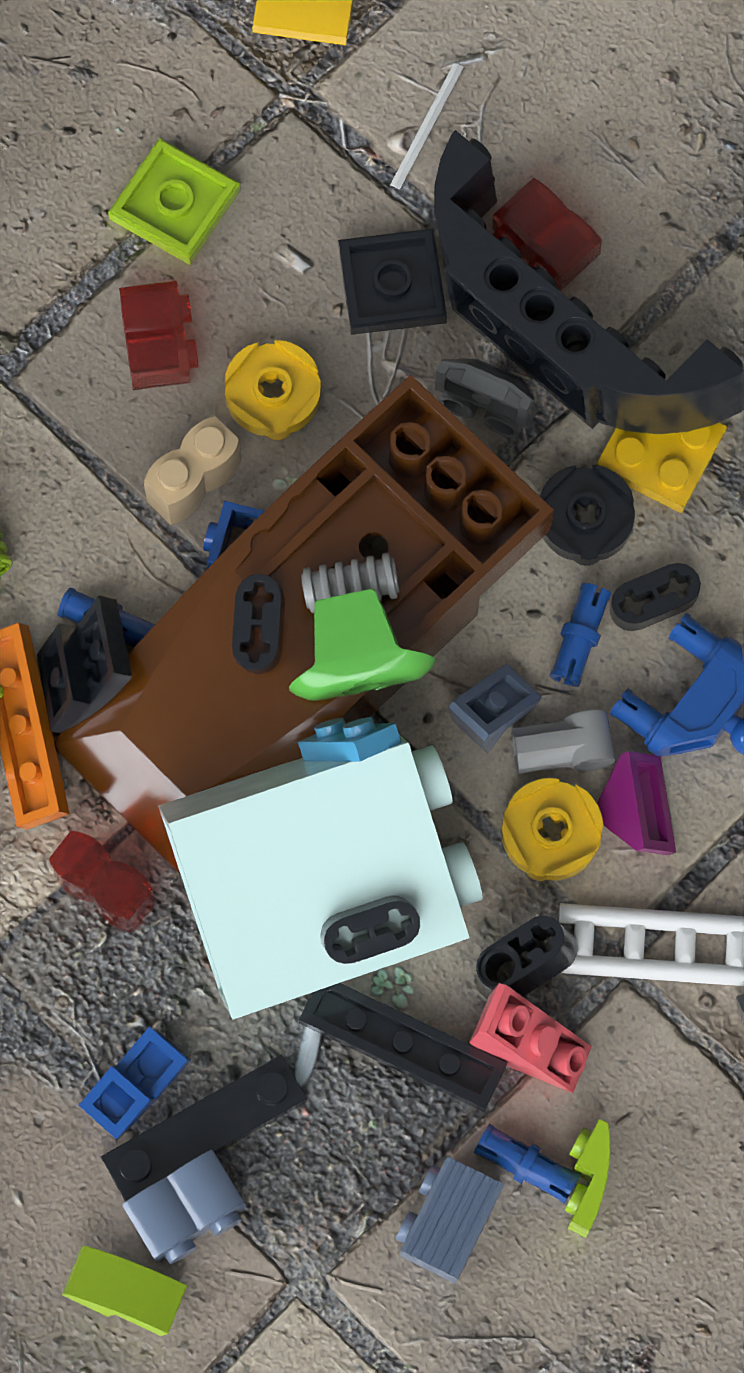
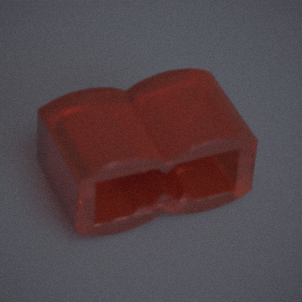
(547, 232)
(156, 335)
(90, 875)

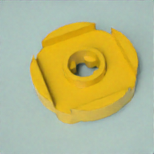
(276, 415)
(541, 856)

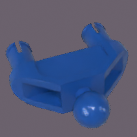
(706, 707)

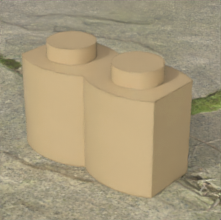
(183, 476)

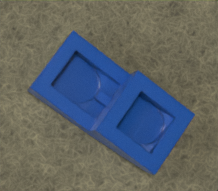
(134, 1082)

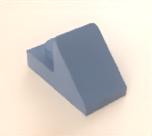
(493, 706)

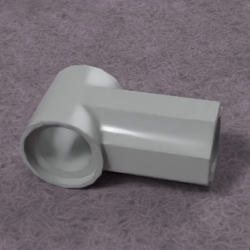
(577, 741)

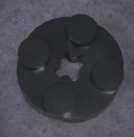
(615, 513)

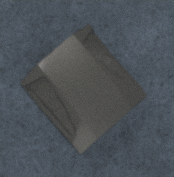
(475, 383)

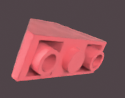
(530, 1039)

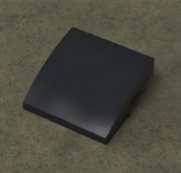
(84, 665)

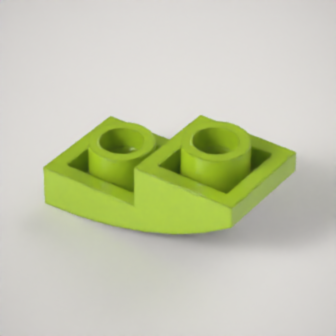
(593, 1161)
(124, 1289)

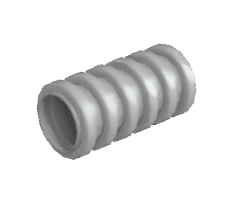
(342, 579)

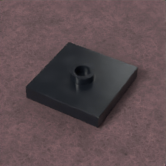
(392, 281)

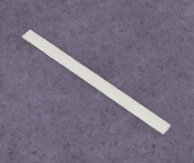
(426, 126)

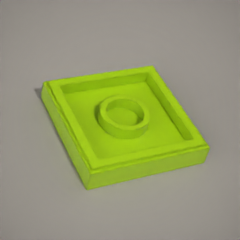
(174, 201)

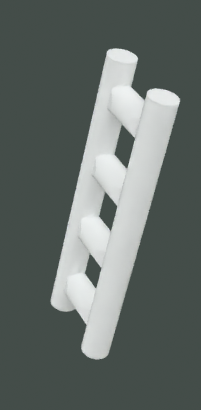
(633, 963)

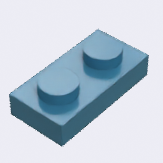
(348, 741)

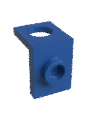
(219, 533)

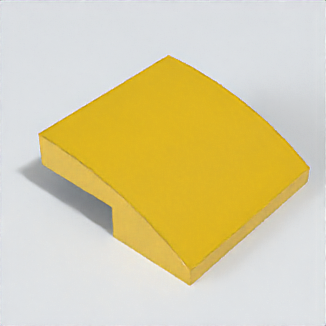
(304, 19)

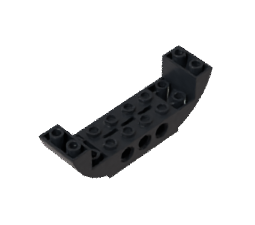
(556, 335)

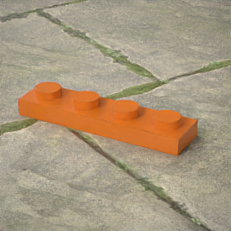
(26, 736)

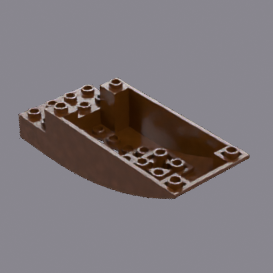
(202, 719)

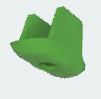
(356, 650)

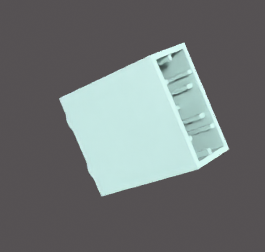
(307, 842)

